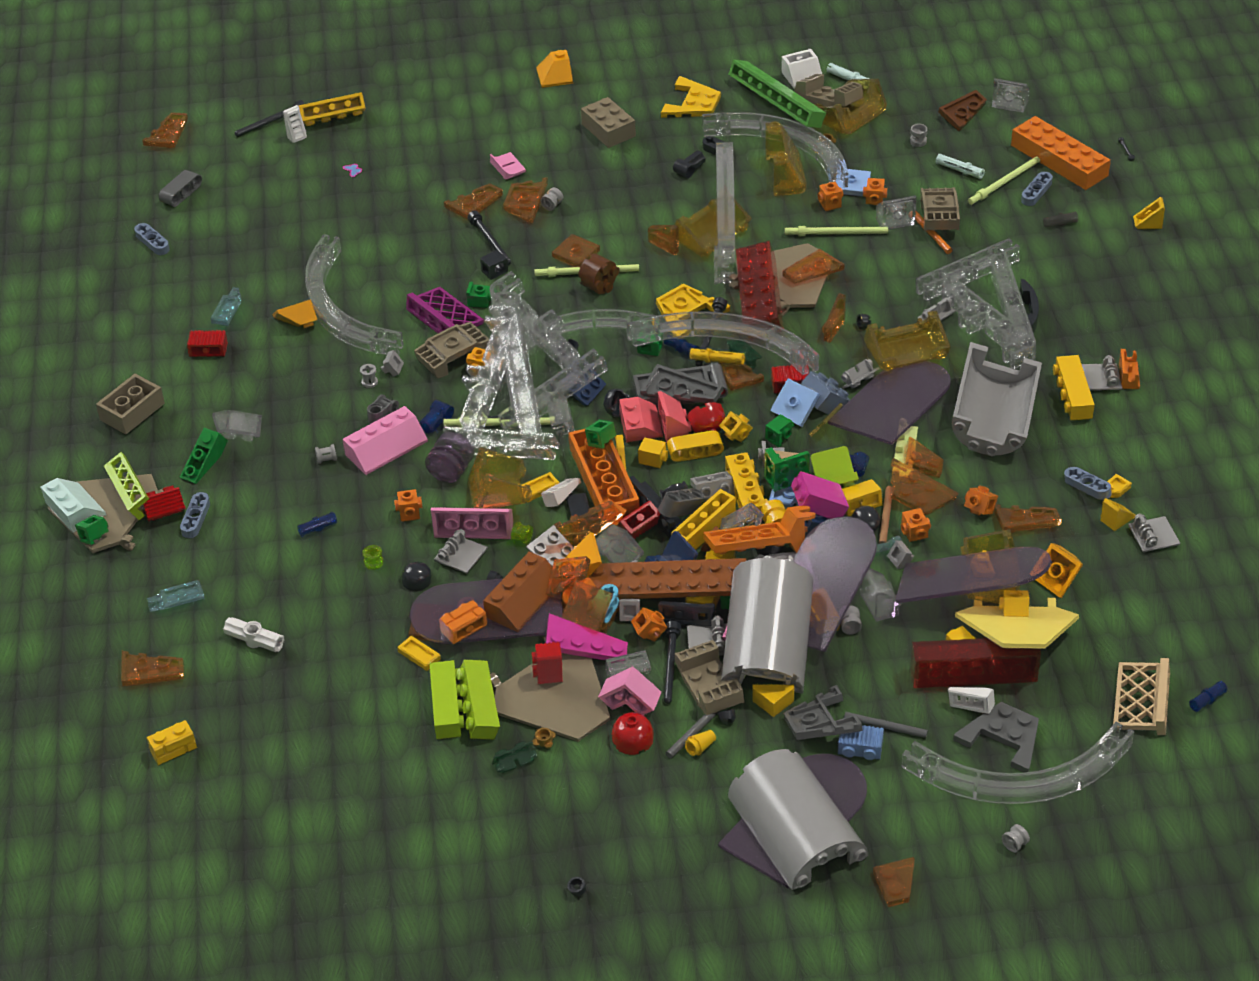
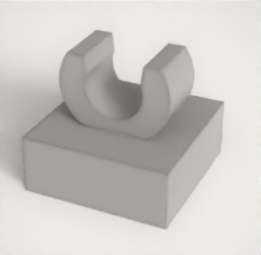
(392, 363)
(900, 554)
(629, 609)

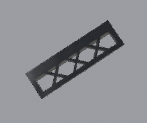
(645, 494)

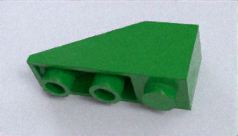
(204, 455)

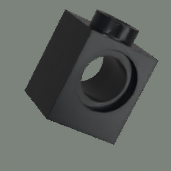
(494, 264)

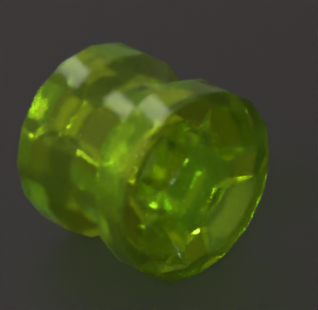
(522, 532)
(373, 557)

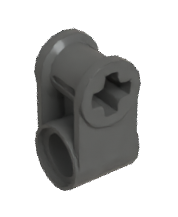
(380, 408)

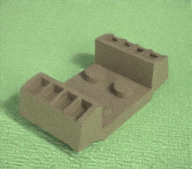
(814, 91)
(940, 208)
(449, 346)
(703, 674)

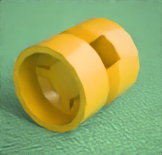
(773, 511)

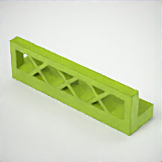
(122, 485)

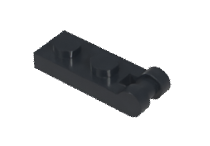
(687, 613)

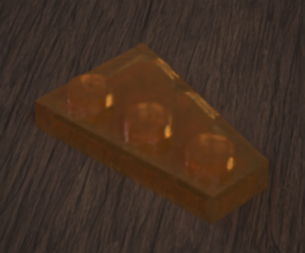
(594, 521)

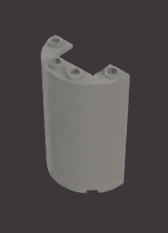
(994, 403)
(768, 621)
(793, 816)

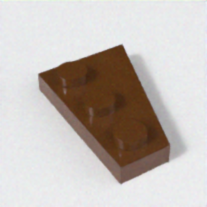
(963, 109)

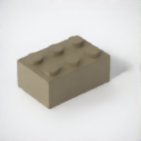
(608, 122)
(130, 403)

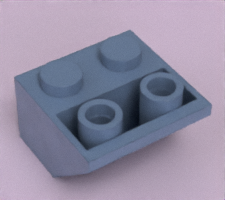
(828, 389)

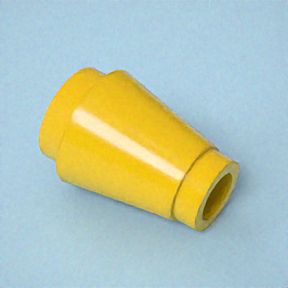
(700, 742)

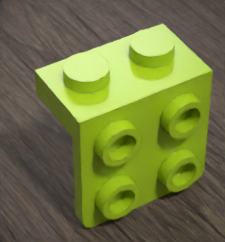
(835, 466)

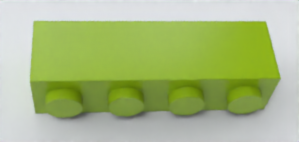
(478, 699)
(445, 700)

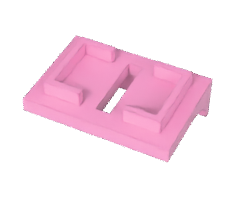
(507, 165)

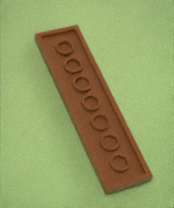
(668, 578)

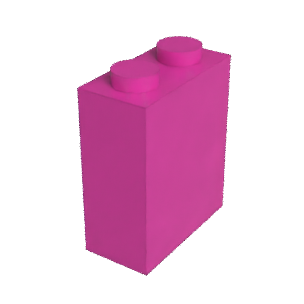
(820, 495)

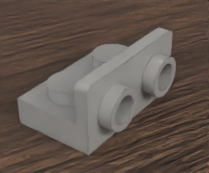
(712, 483)

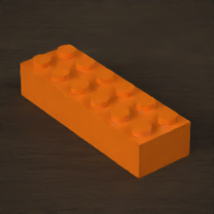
(1060, 152)
(603, 472)

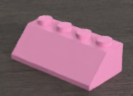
(384, 440)
(476, 522)

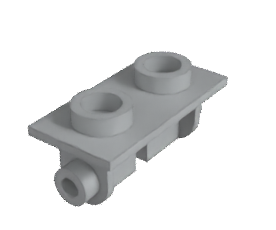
(943, 309)
(864, 372)

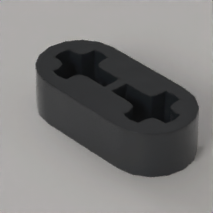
(709, 144)

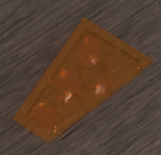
(169, 131)
(477, 200)
(813, 266)
(1026, 519)
(145, 669)

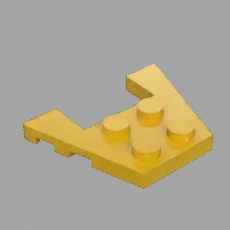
(697, 102)
(685, 300)

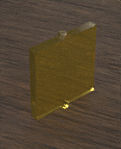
(825, 420)

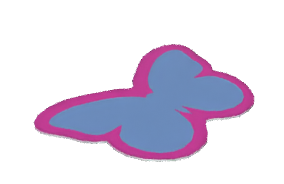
(353, 168)

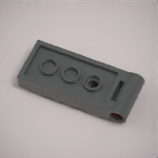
(709, 372)

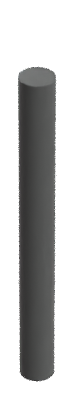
(890, 725)
(692, 731)

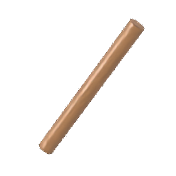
(885, 516)

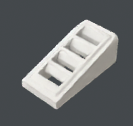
(298, 133)
(559, 492)
(984, 696)

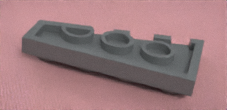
(680, 386)

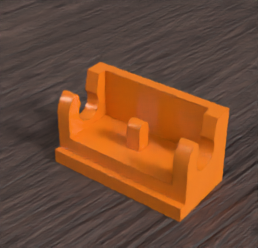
(1129, 370)

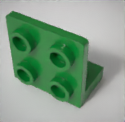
(782, 472)

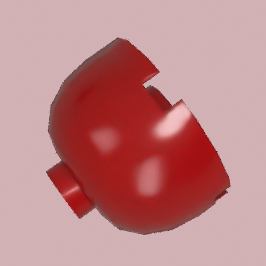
(706, 418)
(632, 733)

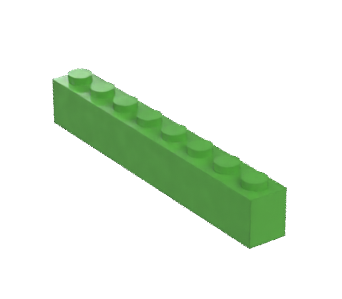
(777, 93)

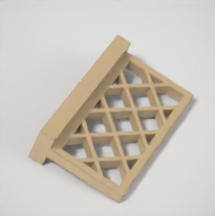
(1159, 701)

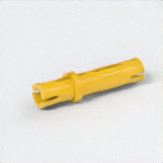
(717, 356)

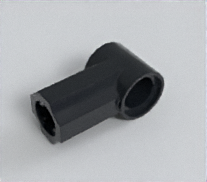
(688, 165)

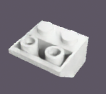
(800, 66)

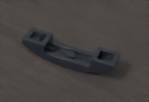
(1029, 297)

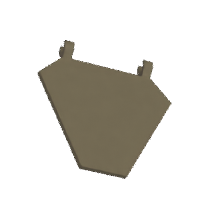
(792, 295)
(118, 517)
(563, 707)

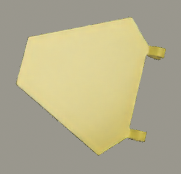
(1035, 631)

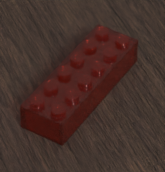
(759, 283)
(971, 663)

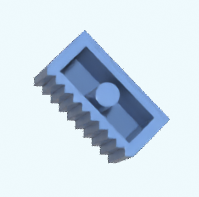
(863, 743)

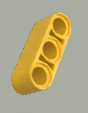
(695, 446)

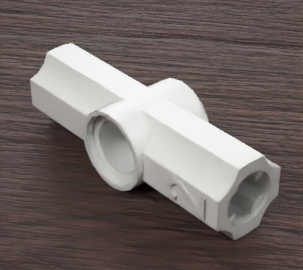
(253, 634)

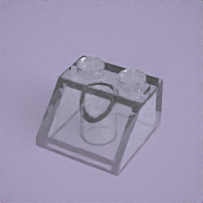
(1010, 95)
(896, 212)
(238, 424)
(618, 546)
(879, 595)

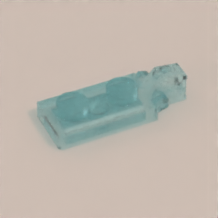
(227, 307)
(176, 596)

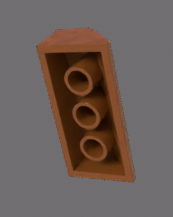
(519, 593)

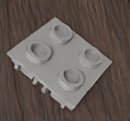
(1103, 376)
(1153, 533)
(551, 545)
(460, 552)
(703, 634)

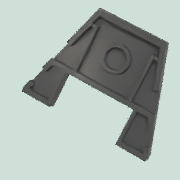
(815, 721)
(1008, 727)

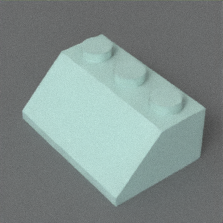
(70, 502)

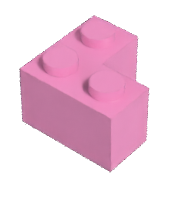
(631, 689)

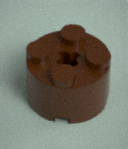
(598, 274)

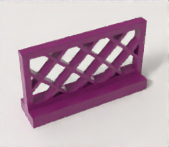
(437, 319)

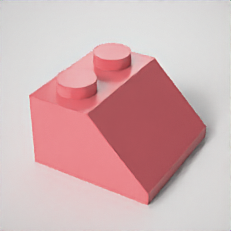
(672, 417)
(639, 419)

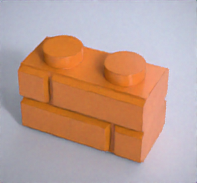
(463, 621)

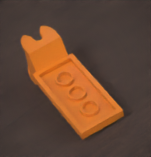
(789, 530)

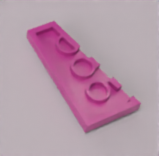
(583, 641)

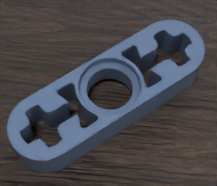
(1029, 200)
(163, 247)
(1098, 488)
(186, 529)

